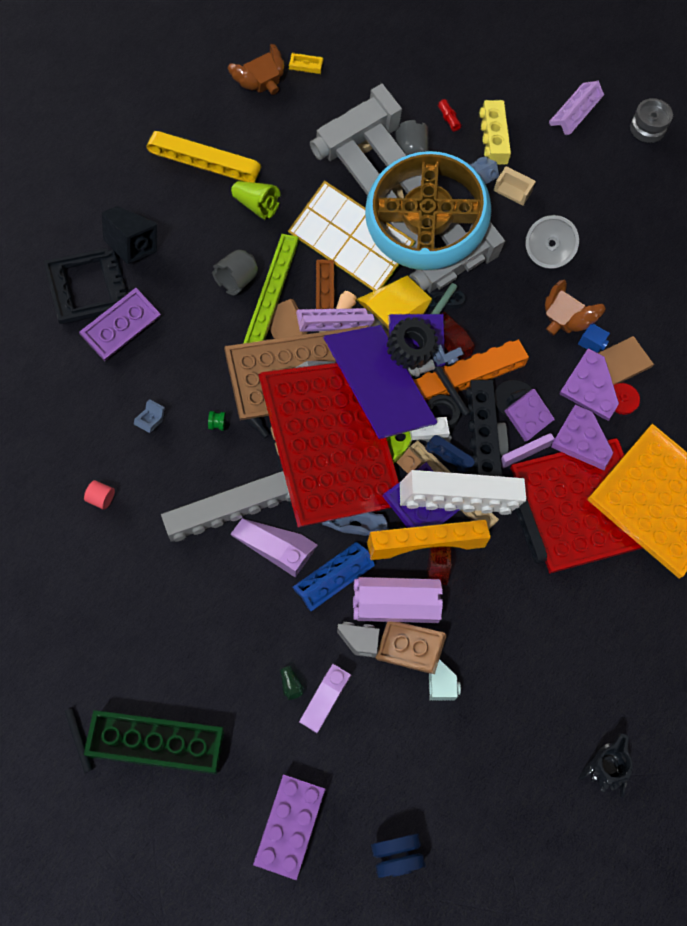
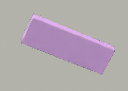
(526, 450)

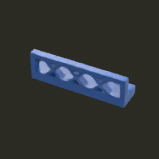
(336, 577)

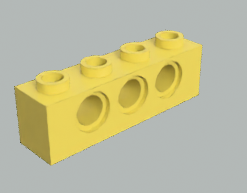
(495, 131)

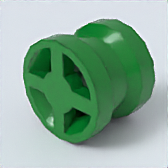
(217, 420)

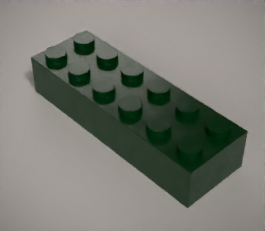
(154, 742)

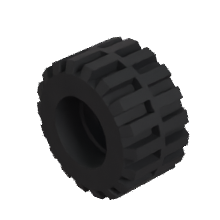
(421, 334)

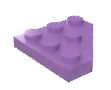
(592, 386)
(583, 439)

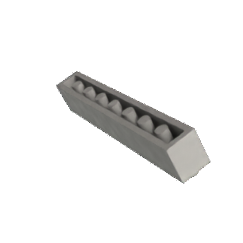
(226, 507)

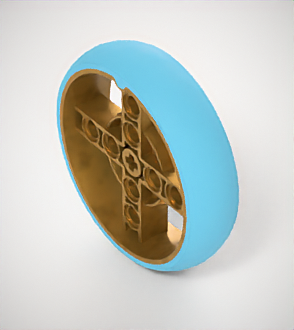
(429, 165)

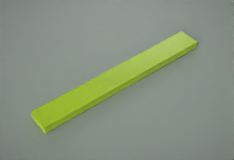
(272, 289)

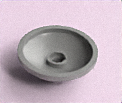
(552, 229)

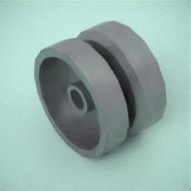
(651, 120)

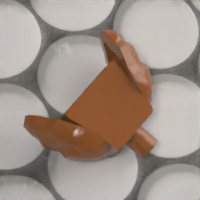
(261, 72)
(569, 313)

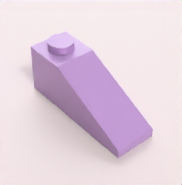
(325, 698)

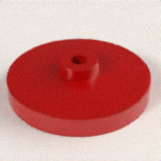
(627, 398)

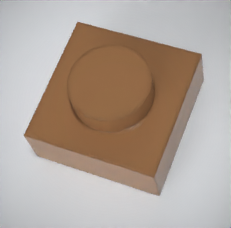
(410, 461)

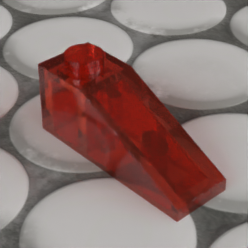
(456, 337)
(439, 563)

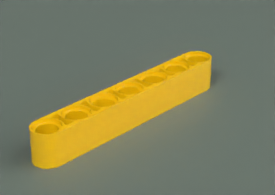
(203, 157)

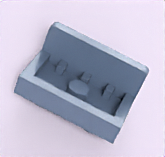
(486, 169)

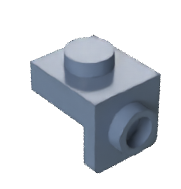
(450, 357)
(150, 417)

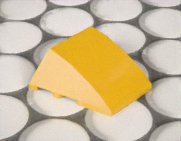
(396, 298)

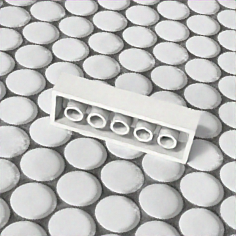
(462, 492)

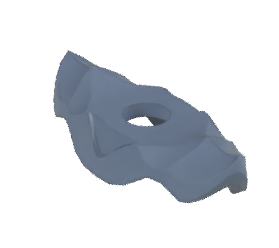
(369, 523)

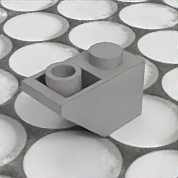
(361, 640)

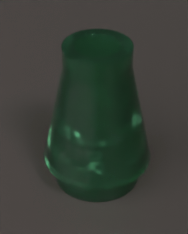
(291, 685)

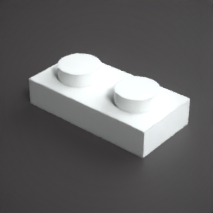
(440, 429)

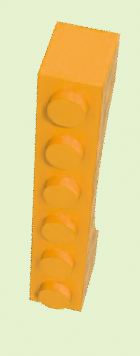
(397, 541)

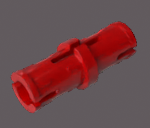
(449, 115)

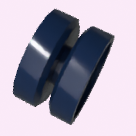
(399, 860)

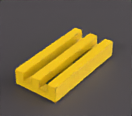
(306, 63)

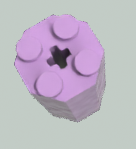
(397, 600)

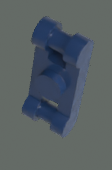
(450, 453)

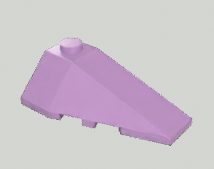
(277, 545)

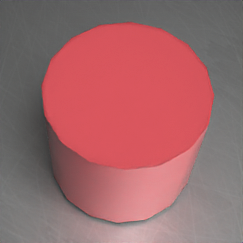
(99, 494)

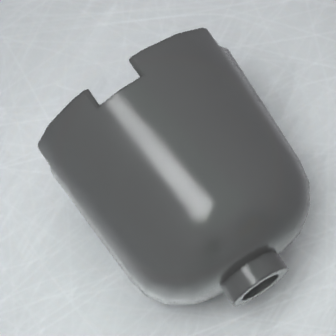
(412, 137)
(235, 271)

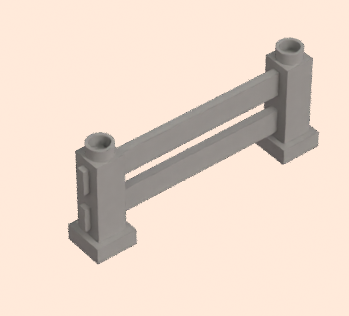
(374, 123)

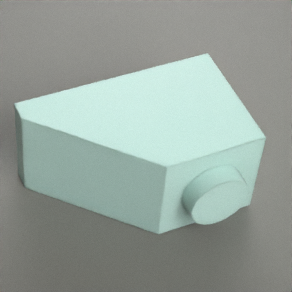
(443, 684)

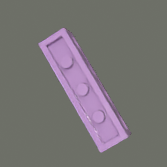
(577, 106)
(333, 319)

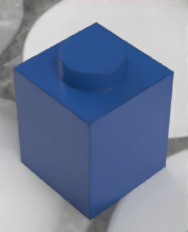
(594, 338)

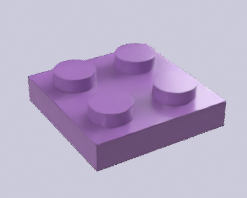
(529, 415)

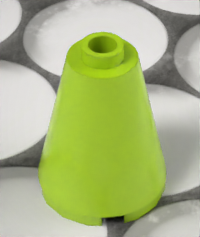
(257, 197)

